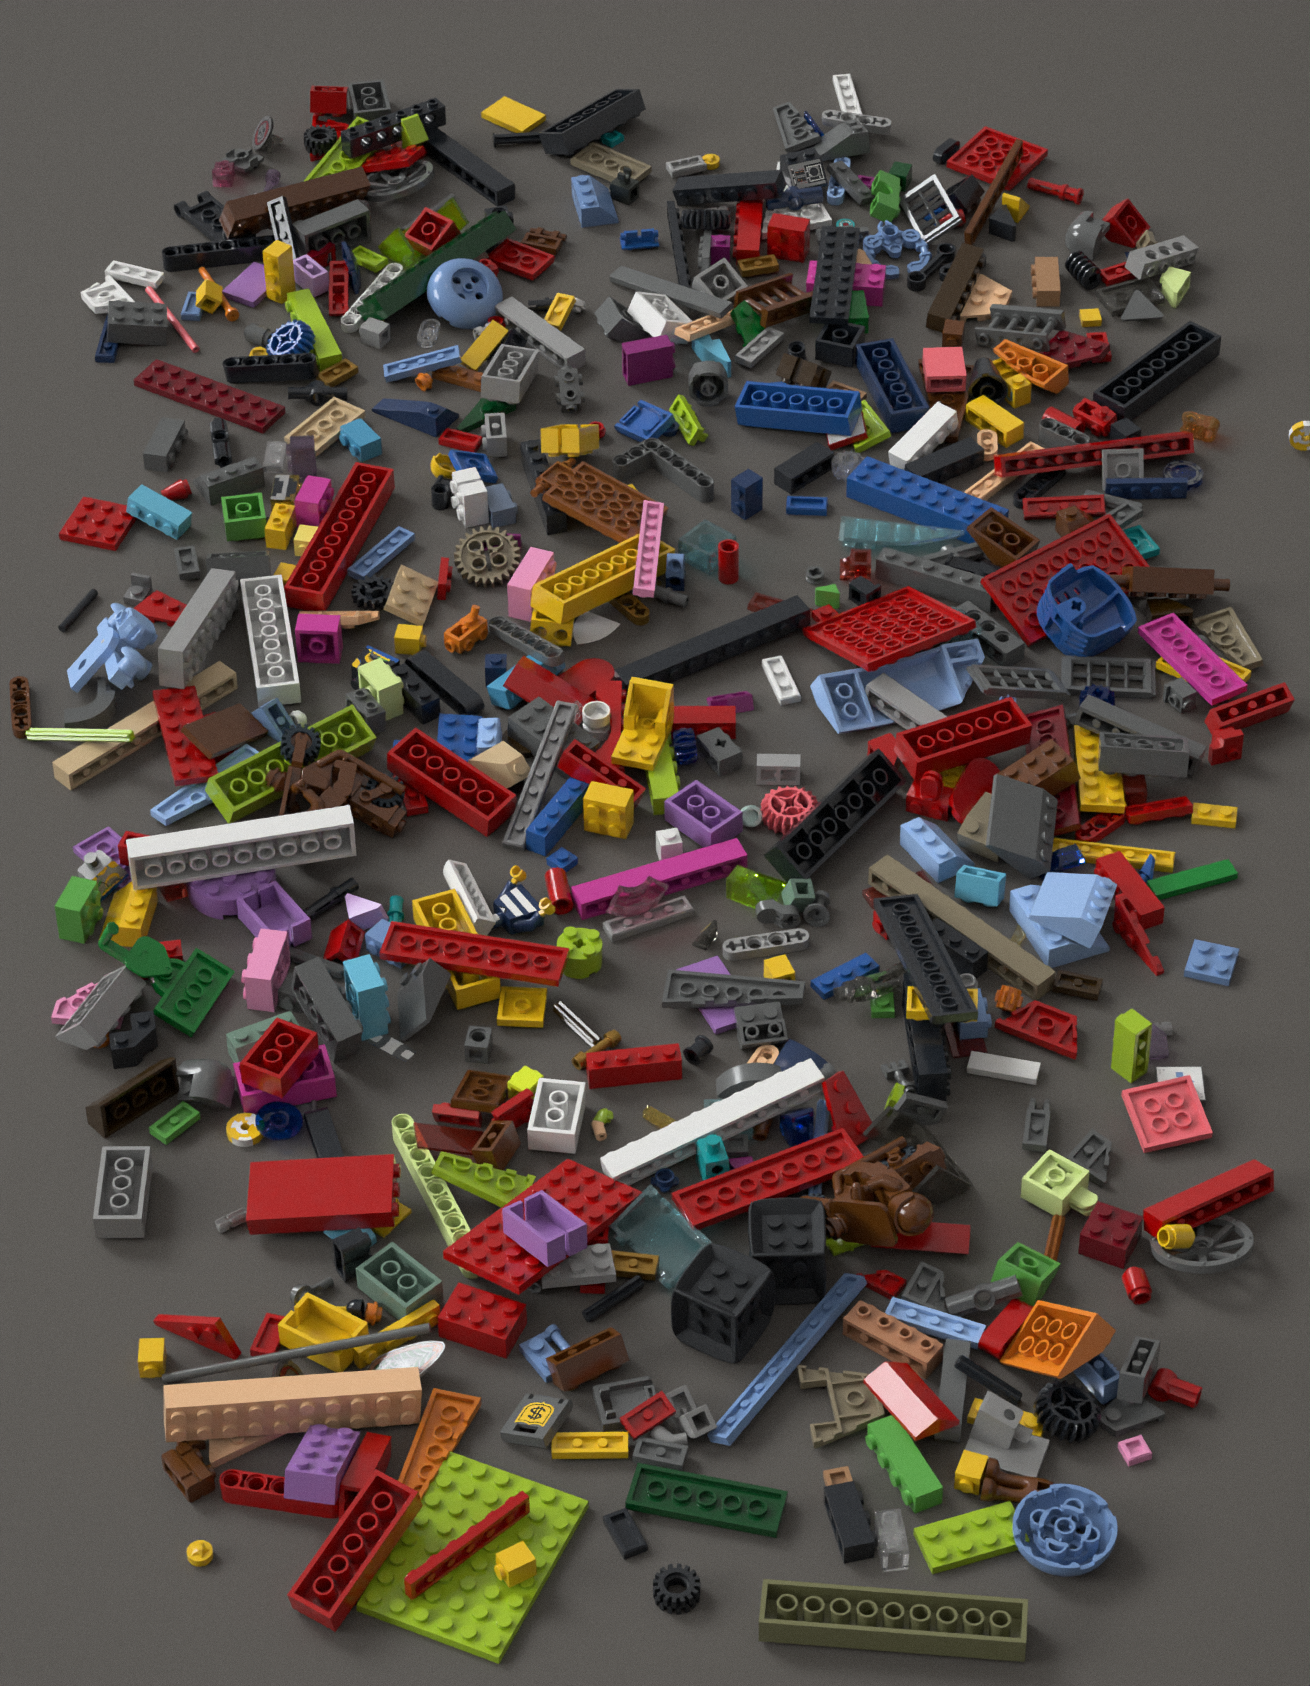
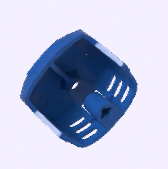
(1088, 620)

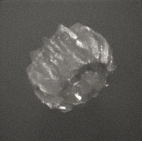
(845, 463)

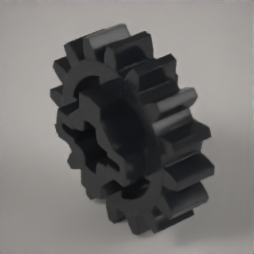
(371, 592)

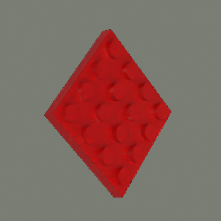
(986, 153)

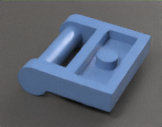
(538, 1349)

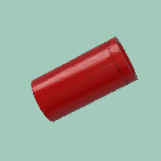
(1064, 418)
(728, 561)
(559, 890)

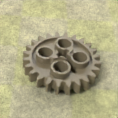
(468, 560)

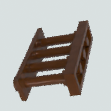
(776, 311)

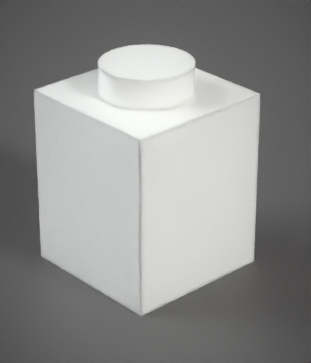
(668, 843)

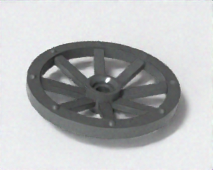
(399, 185)
(1206, 1248)

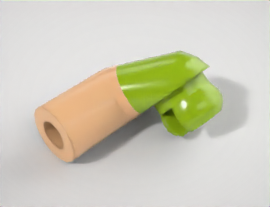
(603, 1116)

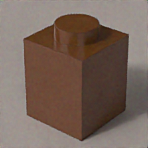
(953, 333)

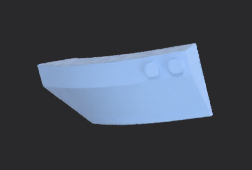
(932, 675)

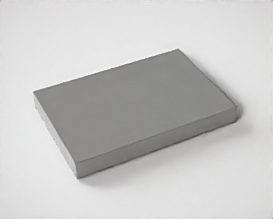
(1019, 1459)

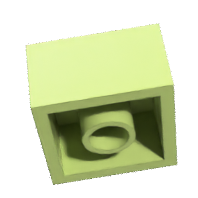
(383, 686)

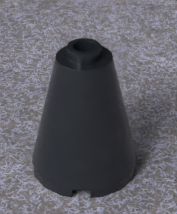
(987, 381)

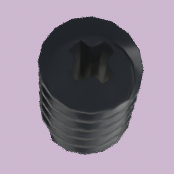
(1083, 270)

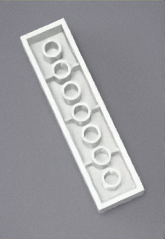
(270, 640)

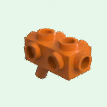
(466, 632)

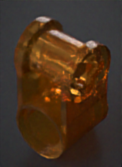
(1202, 426)

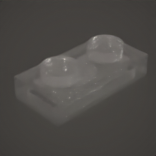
(275, 457)

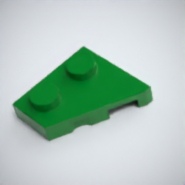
(746, 322)

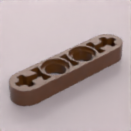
(20, 707)

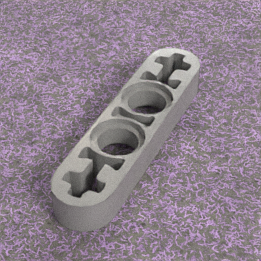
(875, 124)
(765, 941)

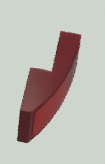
(325, 255)

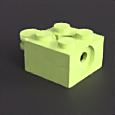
(1058, 1186)

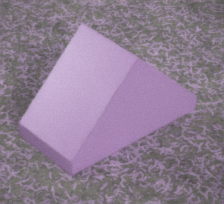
(364, 912)

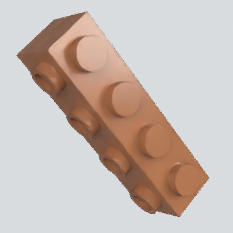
(892, 1338)

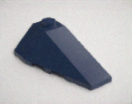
(417, 414)

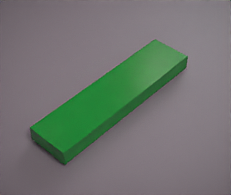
(1193, 879)

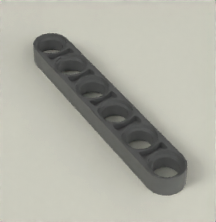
(526, 641)

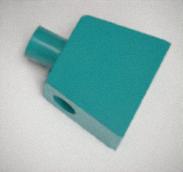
(711, 1153)

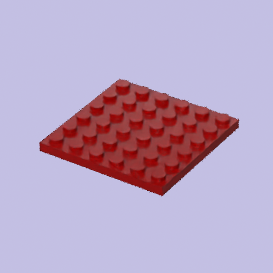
(889, 628)

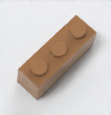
(1046, 282)

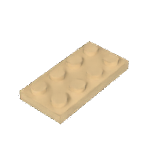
(326, 423)

